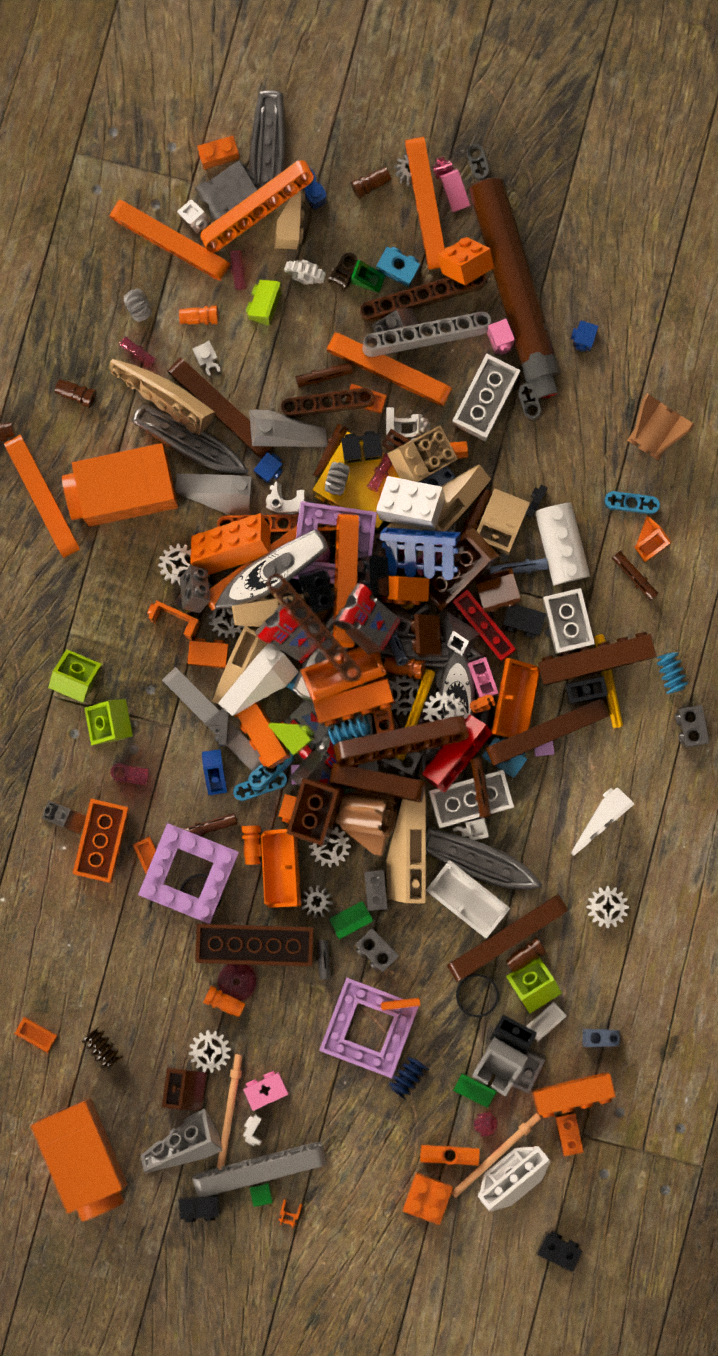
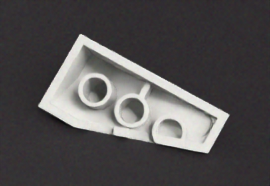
(264, 676)
(608, 811)

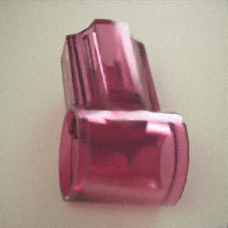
(132, 774)

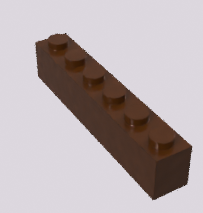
(598, 659)

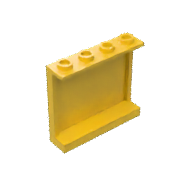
(356, 492)

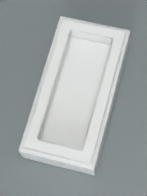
(546, 1020)

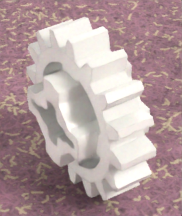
(305, 272)
(175, 576)
(444, 700)
(342, 841)
(599, 907)
(218, 1050)

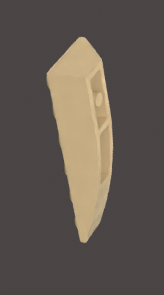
(166, 396)
(459, 496)
(257, 612)
(244, 652)
(408, 854)

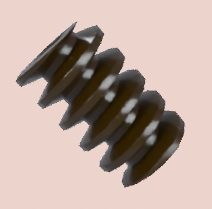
(102, 1048)

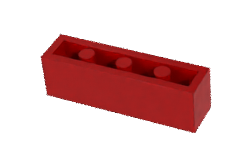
(484, 625)
(455, 757)

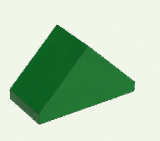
(367, 277)

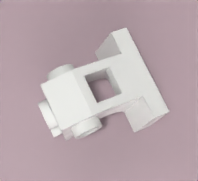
(420, 425)
(278, 505)

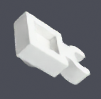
(205, 356)
(475, 829)

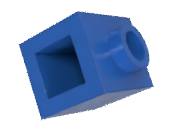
(584, 336)
(269, 468)

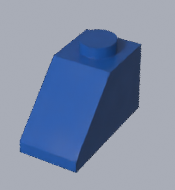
(214, 772)

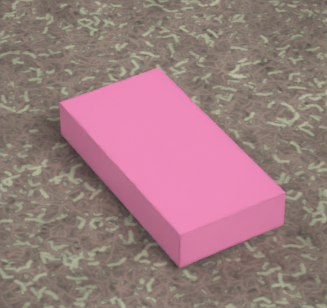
(455, 190)

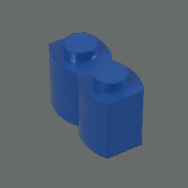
(315, 193)

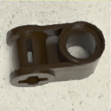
(342, 274)

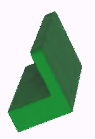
(350, 919)
(474, 1090)

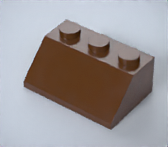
(315, 811)

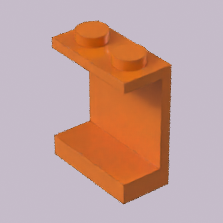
(192, 627)

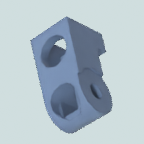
(440, 477)
(600, 1037)

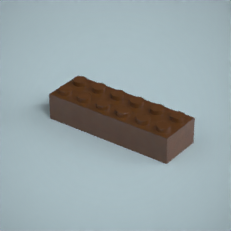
(254, 945)

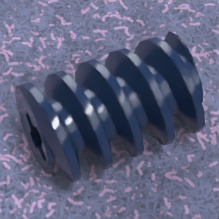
(408, 1077)

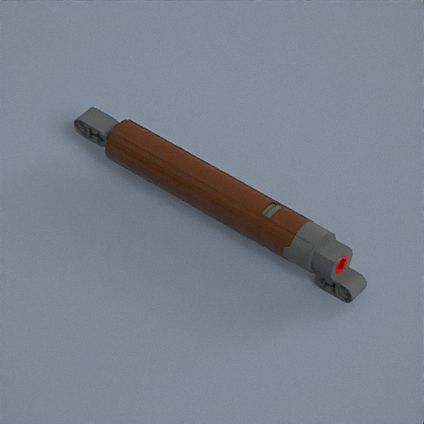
(514, 285)

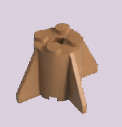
(658, 427)
(367, 818)

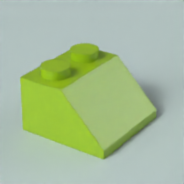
(264, 302)
(74, 675)
(108, 721)
(293, 736)
(534, 985)

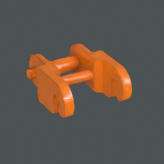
(482, 704)
(296, 1215)

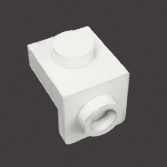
(251, 1126)

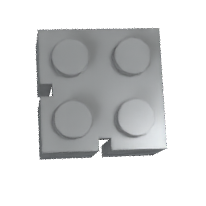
(503, 1062)

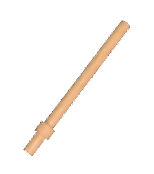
(235, 1075)
(524, 1129)

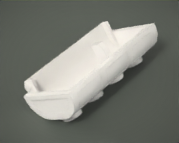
(562, 543)
(467, 899)

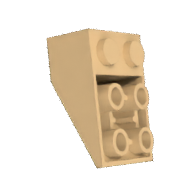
(288, 230)
(422, 455)
(502, 520)

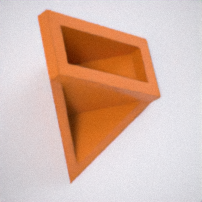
(651, 540)

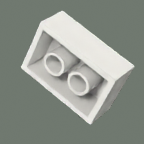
(410, 503)
(568, 621)

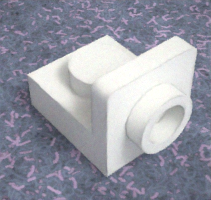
(194, 216)

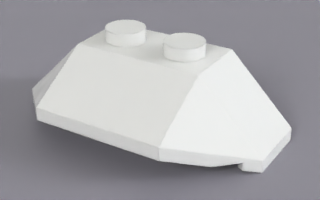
(513, 1177)

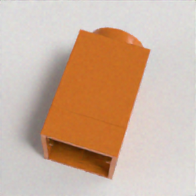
(120, 486)
(81, 1160)

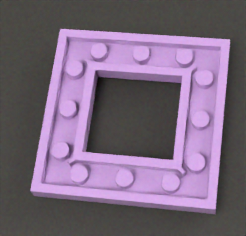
(313, 514)
(204, 906)
(335, 1044)

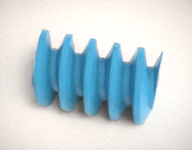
(672, 672)
(353, 731)

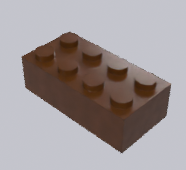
(472, 560)

